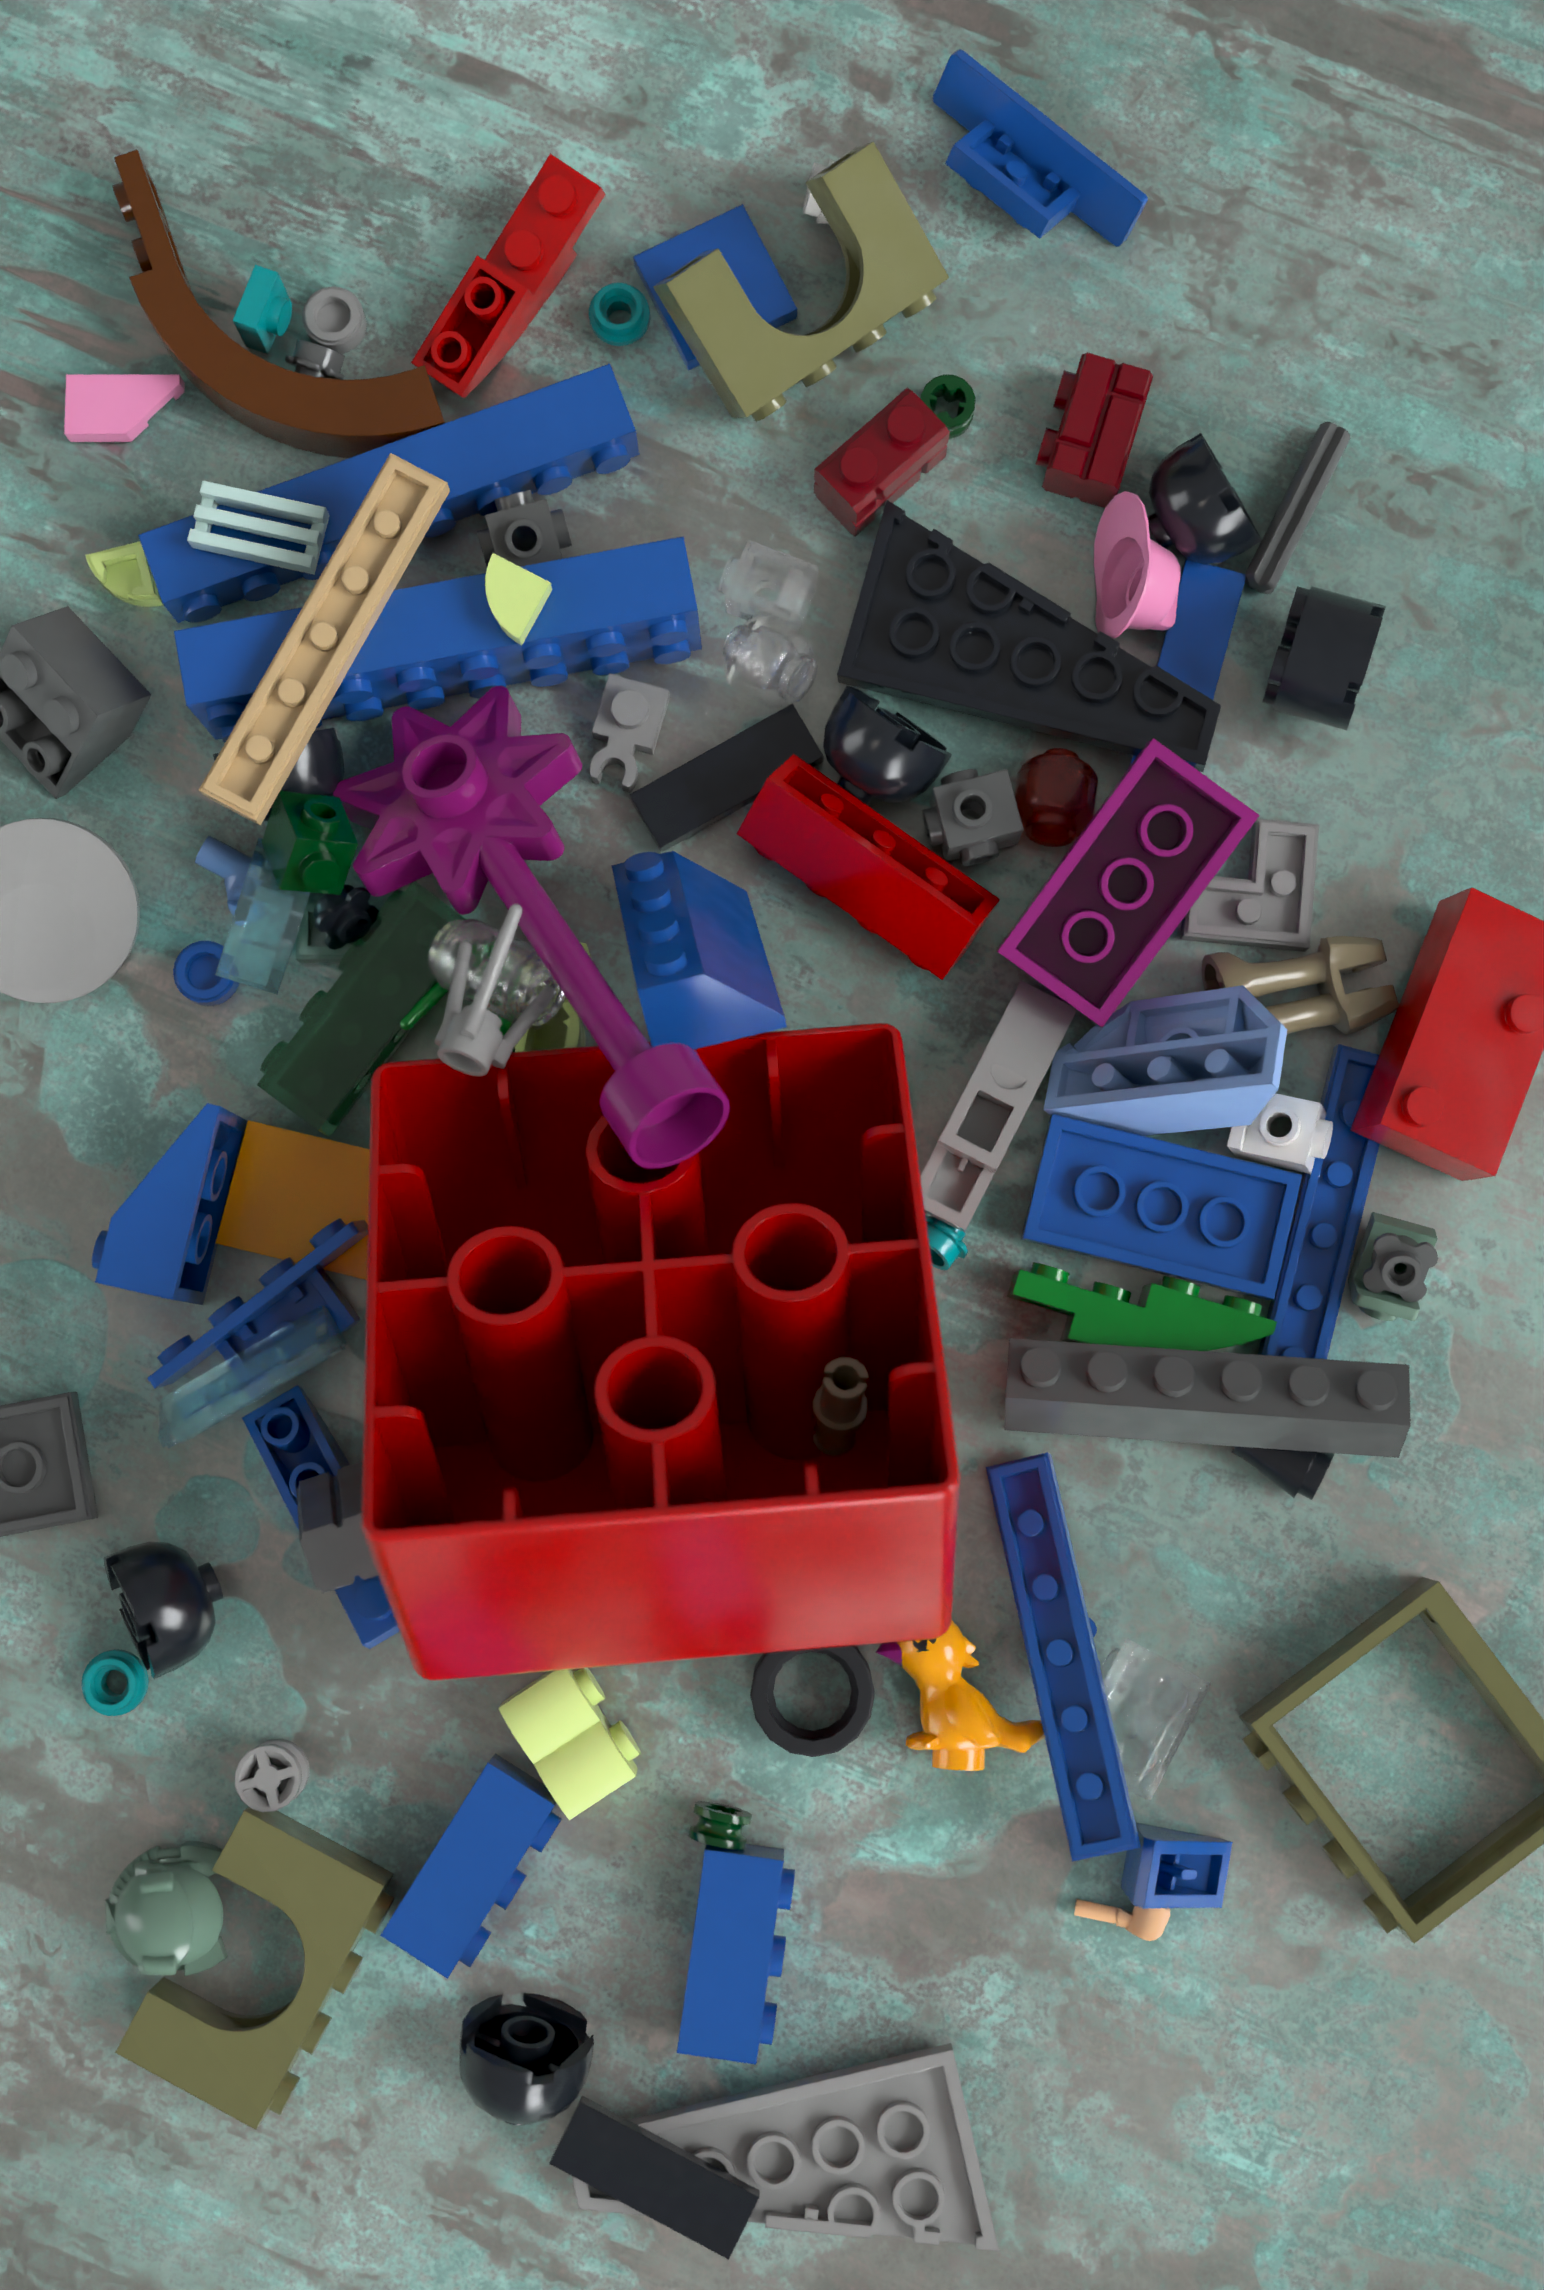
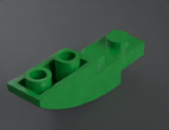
(1163, 1318)

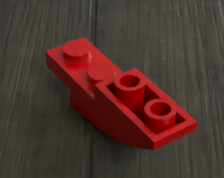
(513, 281)

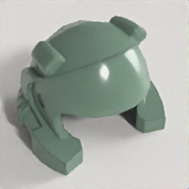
(167, 1911)

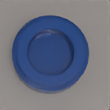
(196, 977)

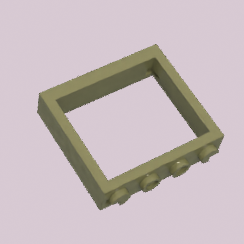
(1486, 1859)

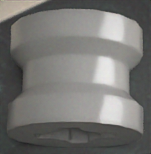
(258, 1779)

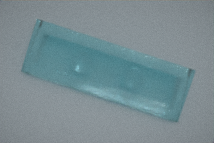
(249, 1376)

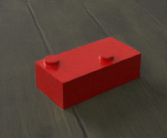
(1461, 1040)

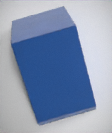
(1176, 1869)

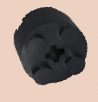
(1327, 656)

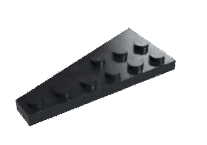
(990, 647)

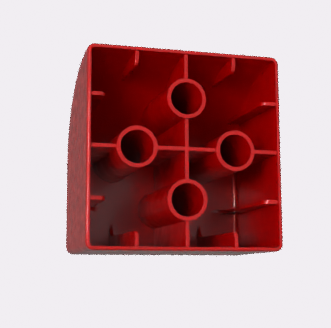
(616, 1365)

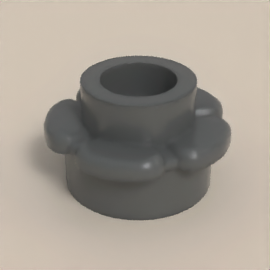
(316, 360)

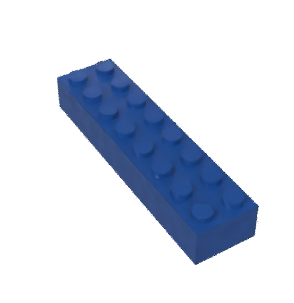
(447, 642)

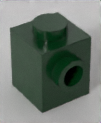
(309, 843)

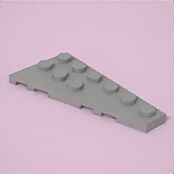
(844, 2152)

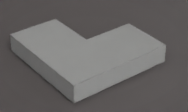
(1273, 904)

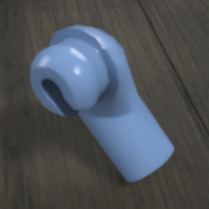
(226, 863)

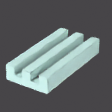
(207, 514)

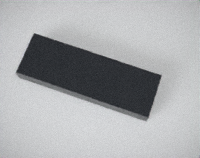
(722, 778)
(655, 2177)

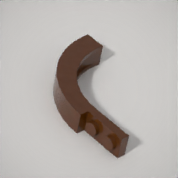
(281, 404)

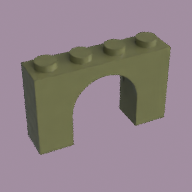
(887, 273)
(247, 2059)

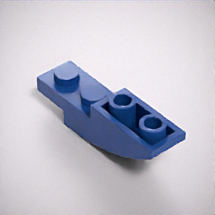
(298, 1447)

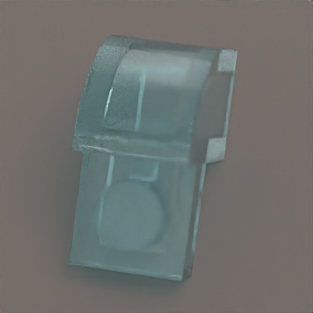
(262, 928)

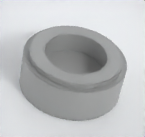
(334, 319)

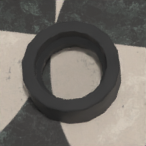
(824, 1740)

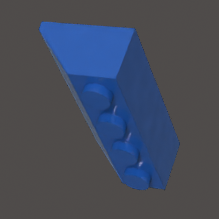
(694, 953)

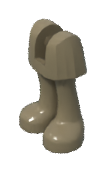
(1332, 1007)

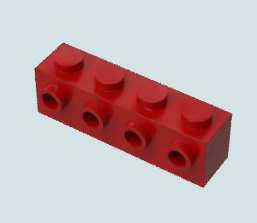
(867, 866)

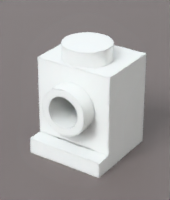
(1295, 1151)

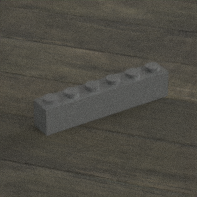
(1207, 1397)

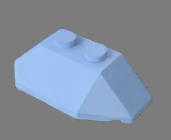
(1172, 1065)

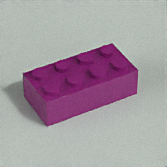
(1127, 882)

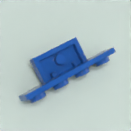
(1029, 160)
(287, 1295)

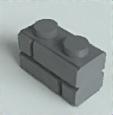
(333, 1528)

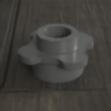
(1395, 1249)

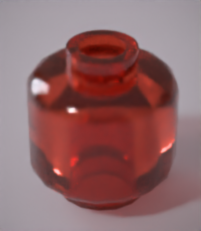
(1055, 796)

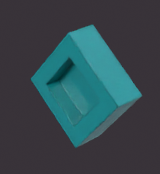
(263, 310)

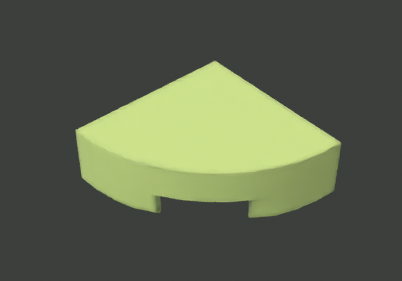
(126, 574)
(514, 596)

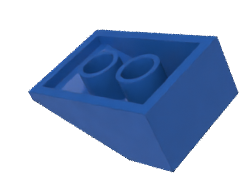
(169, 1225)

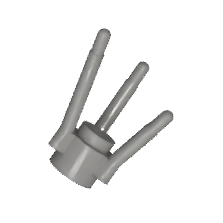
(473, 1038)

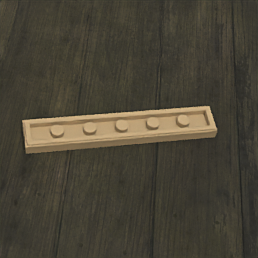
(325, 639)

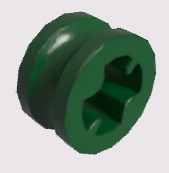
(952, 389)
(720, 1825)

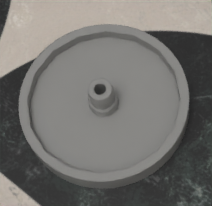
(62, 910)

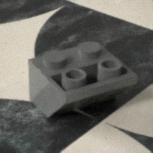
(64, 699)

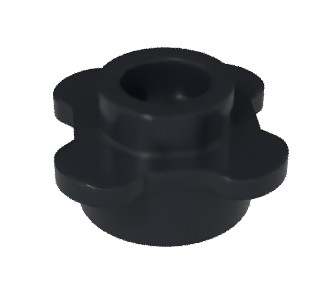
(345, 916)

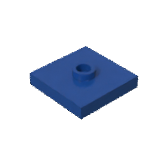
(744, 254)

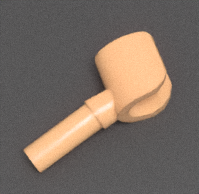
(1142, 1922)

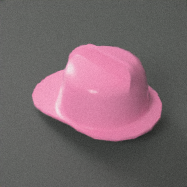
(1132, 573)

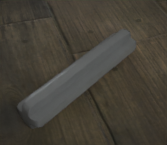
(1296, 507)

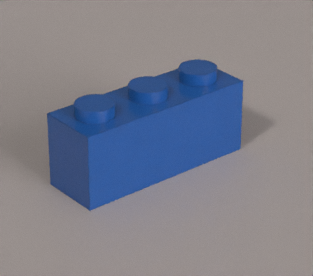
(473, 1868)
(735, 1953)

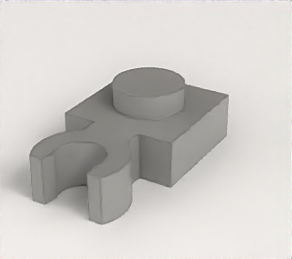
(628, 722)

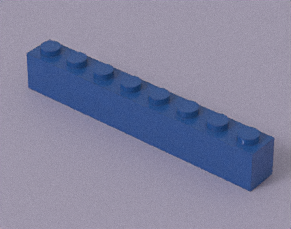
(493, 453)

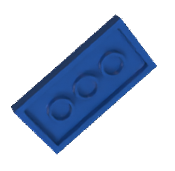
(1161, 1207)

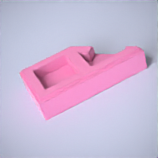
(115, 404)

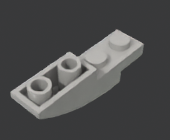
(993, 1104)

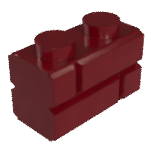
(1096, 430)
(881, 461)

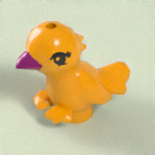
(953, 1713)

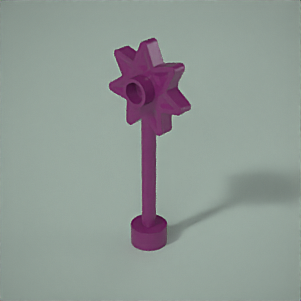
(471, 814)

